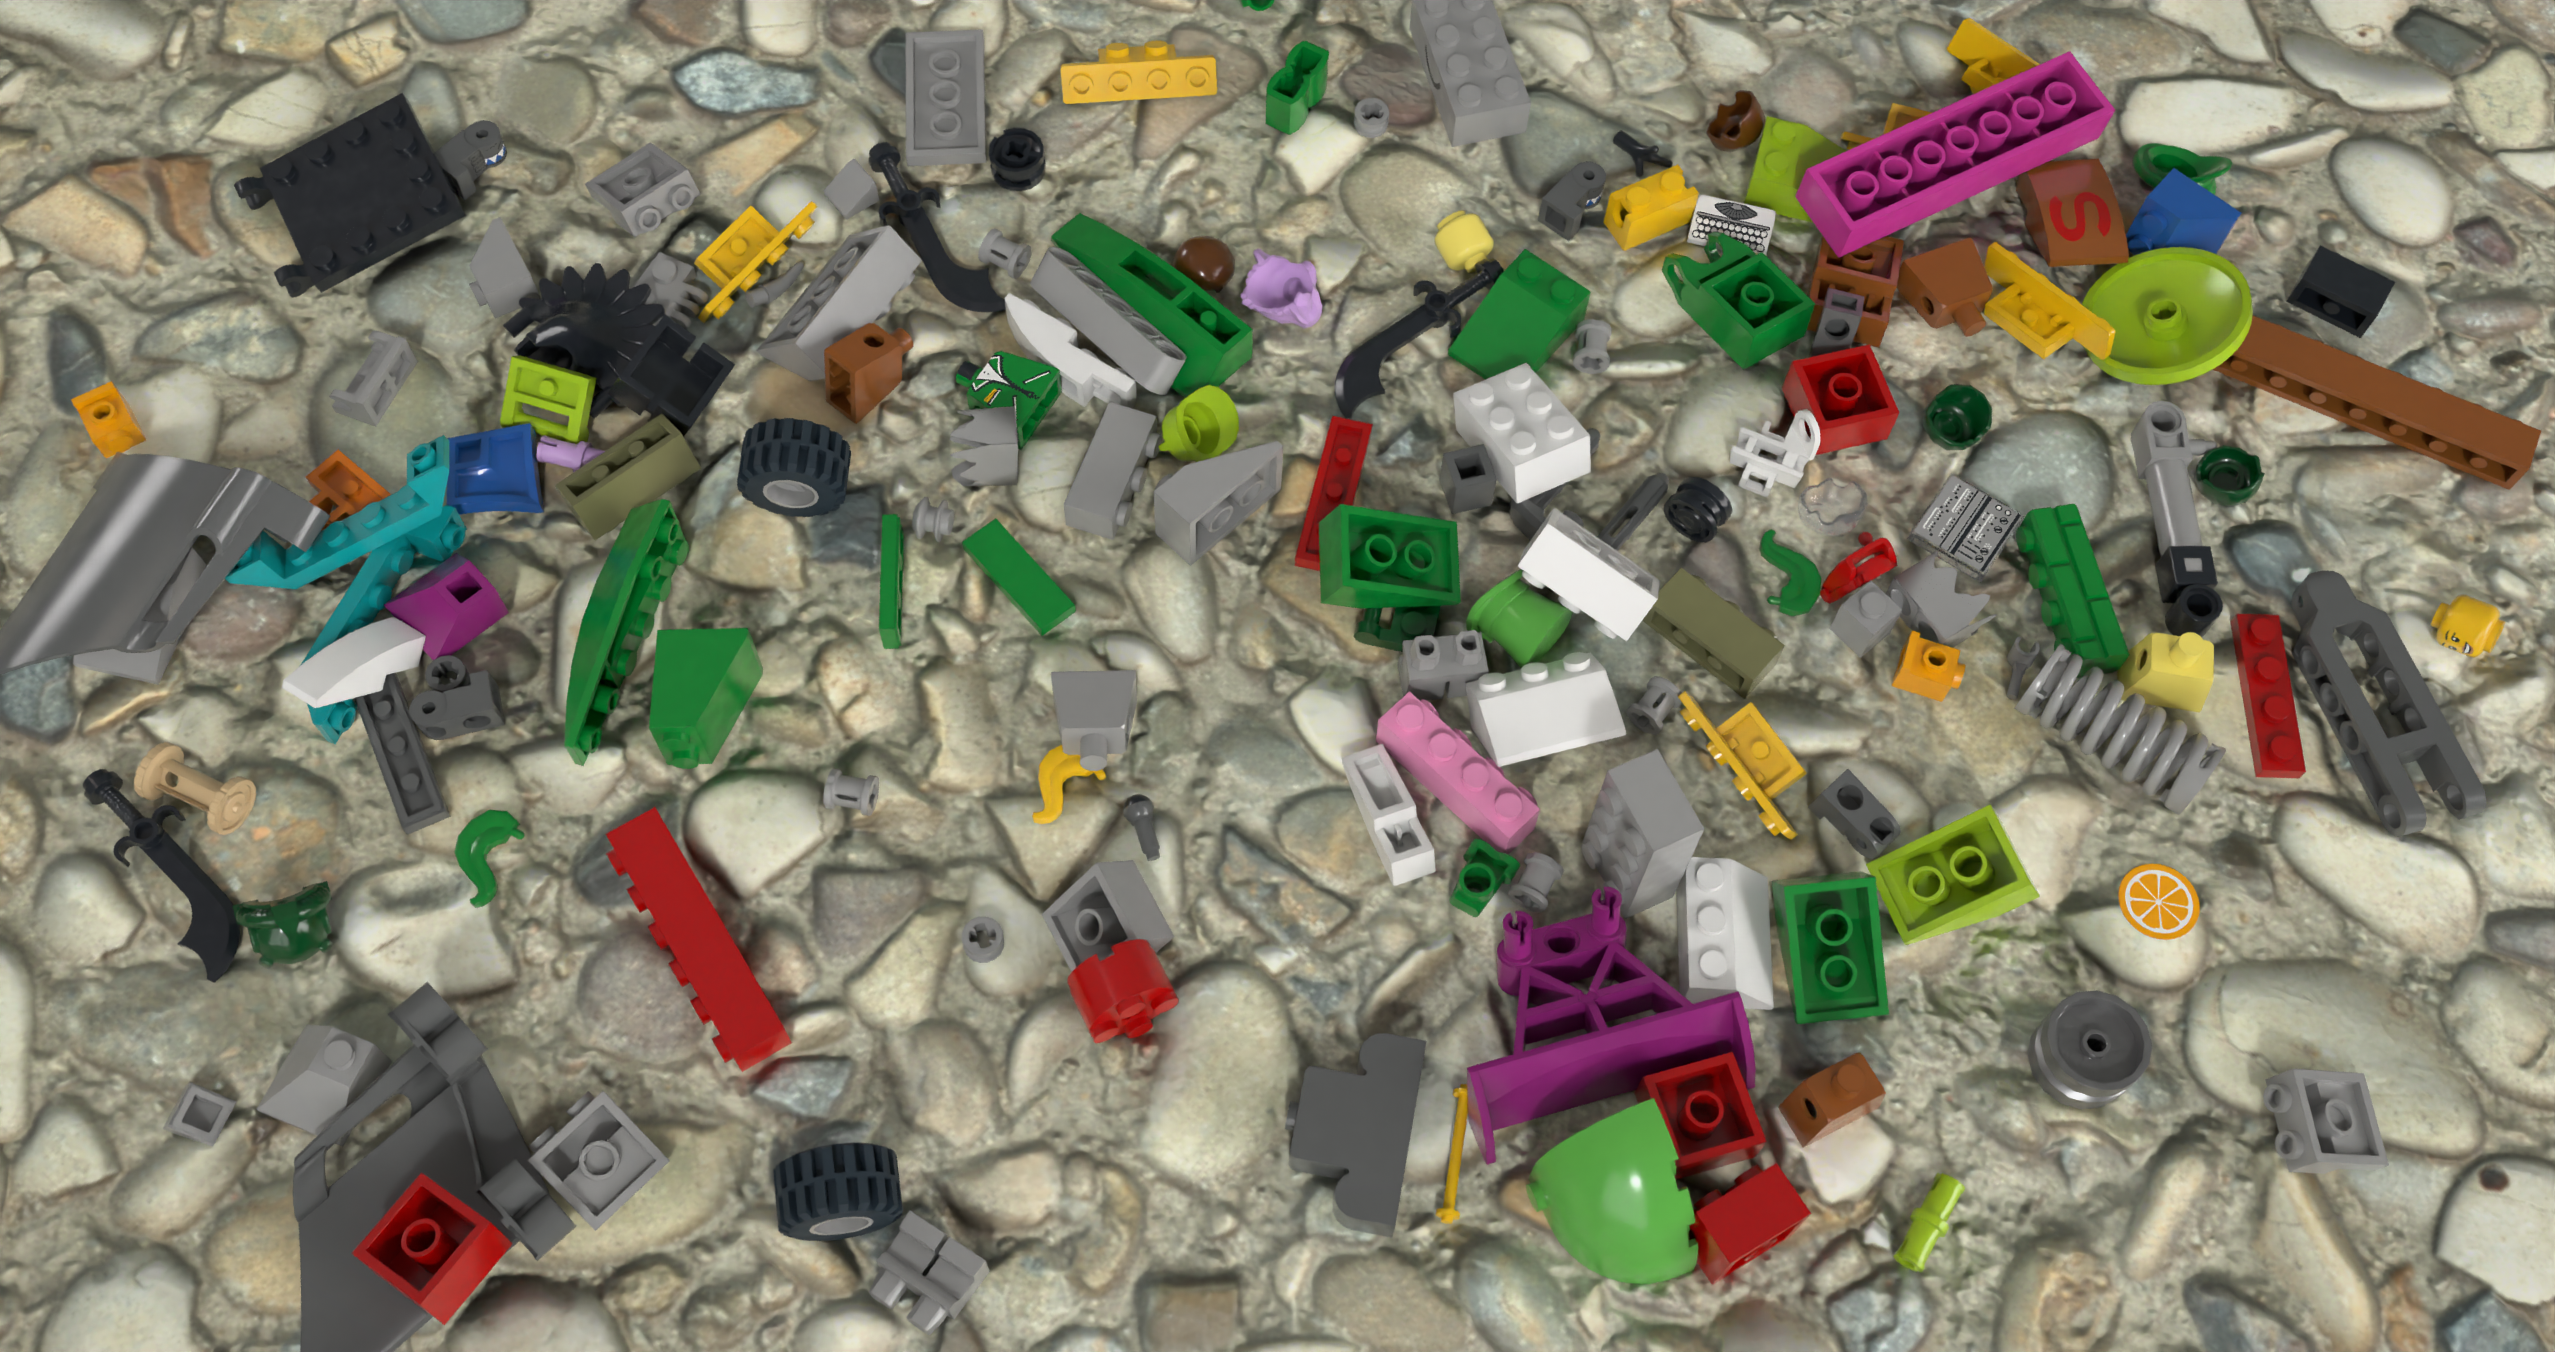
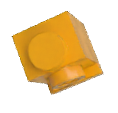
(108, 419)
(1928, 668)

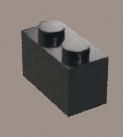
(2340, 291)

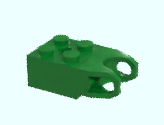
(1740, 299)

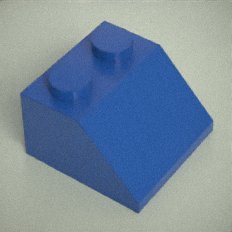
(2181, 216)

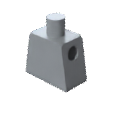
(1094, 713)

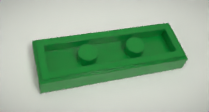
(1019, 577)
(891, 581)

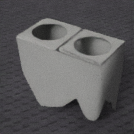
(996, 451)
(1933, 605)

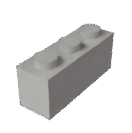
(1112, 471)

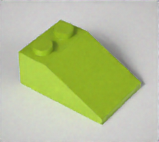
(1781, 162)
(1953, 877)

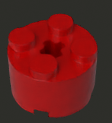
(1121, 991)

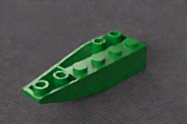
(1174, 304)
(619, 619)

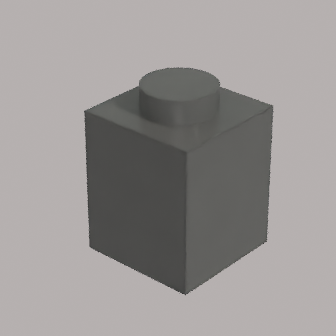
(1467, 479)

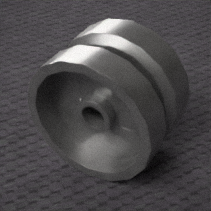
(2089, 1049)

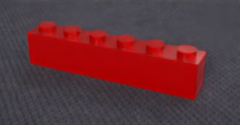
(698, 939)

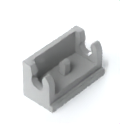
(376, 380)

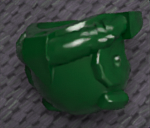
(289, 927)

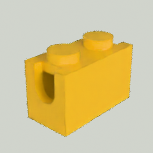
(1650, 208)

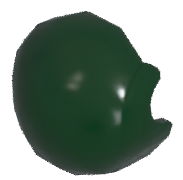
(1957, 417)
(2228, 475)

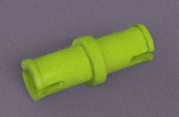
(1929, 1222)

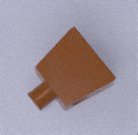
(1947, 286)
(864, 369)
(1839, 1096)

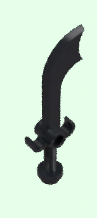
(959, 285)
(1359, 372)
(213, 923)

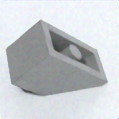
(500, 272)

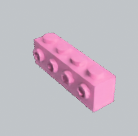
(1457, 774)

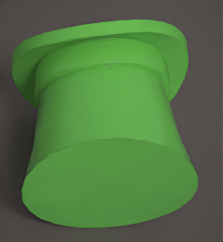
(1519, 619)

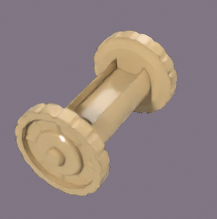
(225, 803)

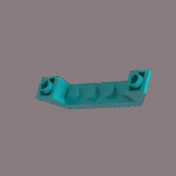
(343, 541)
(371, 591)

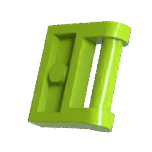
(552, 390)

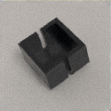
(666, 382)

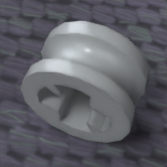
(1368, 108)
(972, 949)

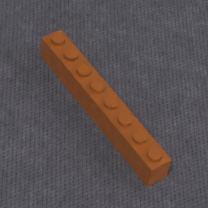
(2383, 403)

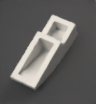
(356, 663)
(1389, 815)

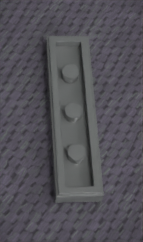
(402, 757)

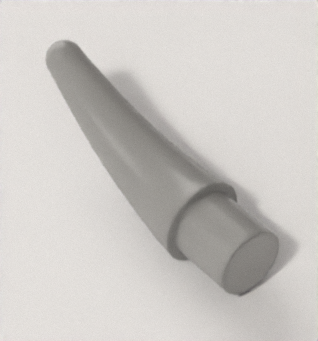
(772, 290)

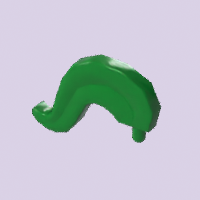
(1803, 575)
(474, 844)

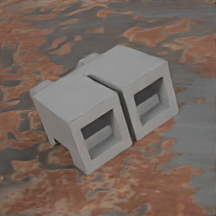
(1441, 664)
(932, 1268)

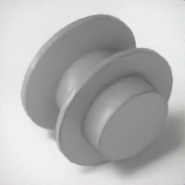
(932, 519)

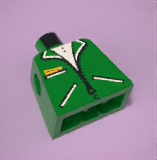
(1012, 382)

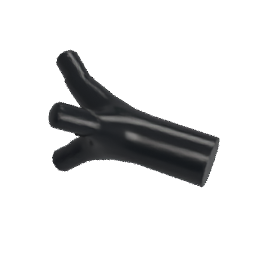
(1640, 152)

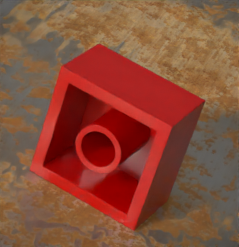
(1845, 397)
(1705, 1113)
(1745, 1221)
(432, 1248)

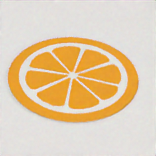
(2158, 901)

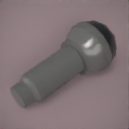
(1139, 811)

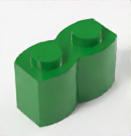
(1296, 87)

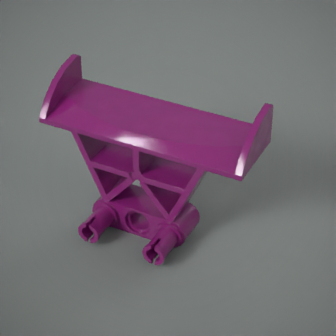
(1606, 1059)

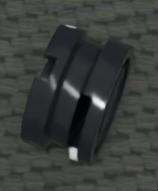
(1017, 158)
(1697, 509)

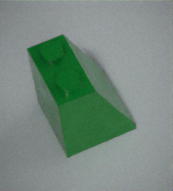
(700, 690)

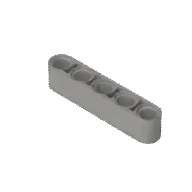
(1108, 320)

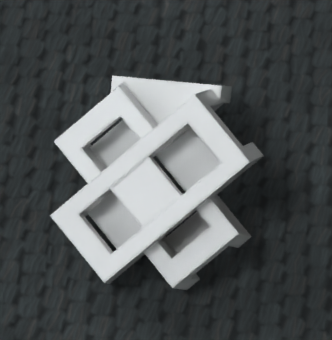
(1792, 453)

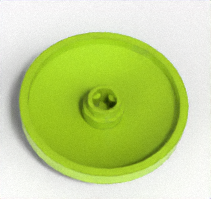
(2171, 314)

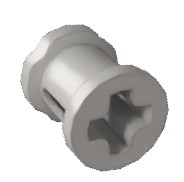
(1004, 253)
(1592, 346)
(1655, 717)
(851, 792)
(1536, 882)

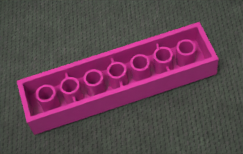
(1953, 153)

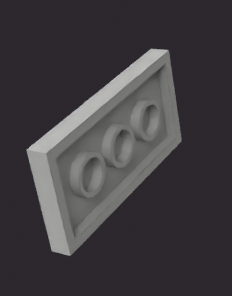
(945, 98)

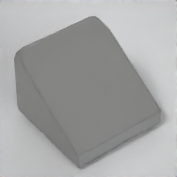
(852, 190)
(199, 1114)

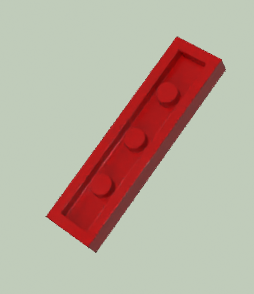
(1335, 482)
(2267, 696)

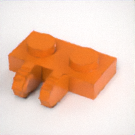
(344, 486)

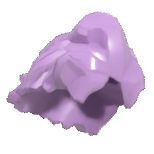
(1283, 290)

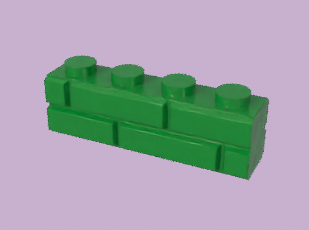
(2071, 587)

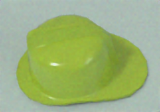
(1200, 425)

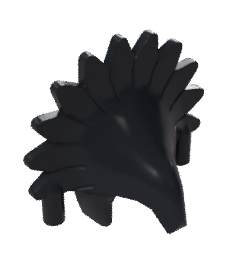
(587, 326)

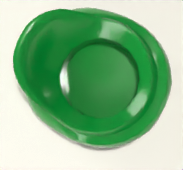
(2155, 161)

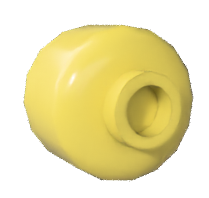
(1463, 241)

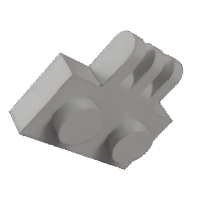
(672, 288)

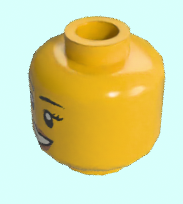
(2468, 625)

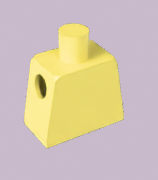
(2169, 671)

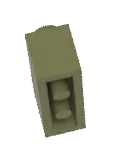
(628, 476)
(1714, 632)

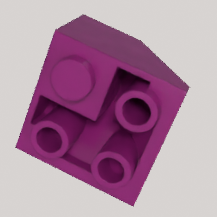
(449, 606)

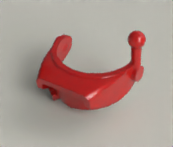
(1847, 577)

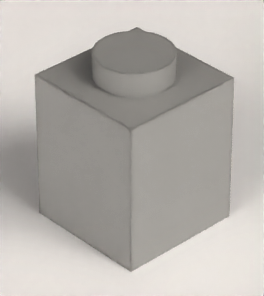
(1865, 619)

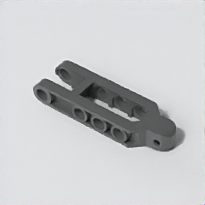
(2373, 756)

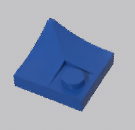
(495, 471)

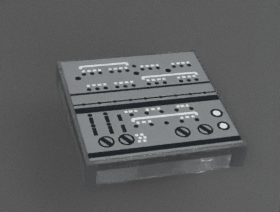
(1966, 527)

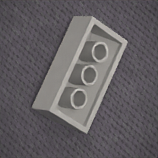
(841, 299)

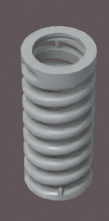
(2060, 675)

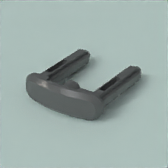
(1530, 513)

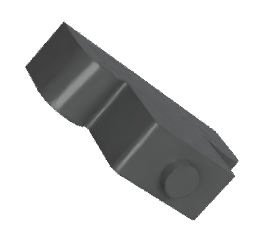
(1360, 1130)

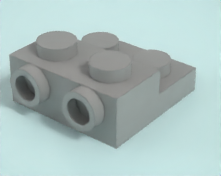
(644, 189)
(2324, 1121)
(596, 1158)

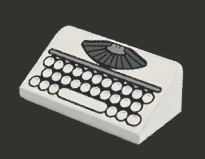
(1737, 220)

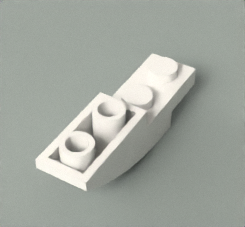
(1056, 345)

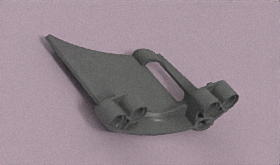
(131, 545)
(454, 1136)

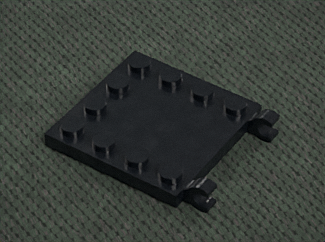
(355, 195)

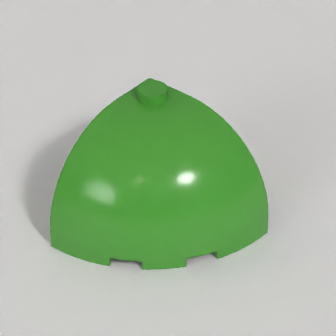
(1617, 1198)

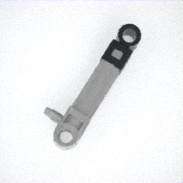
(2186, 566)

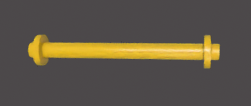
(1448, 1213)

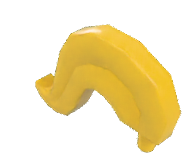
(1052, 774)

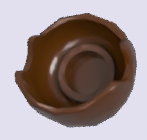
(1737, 124)
(1205, 262)

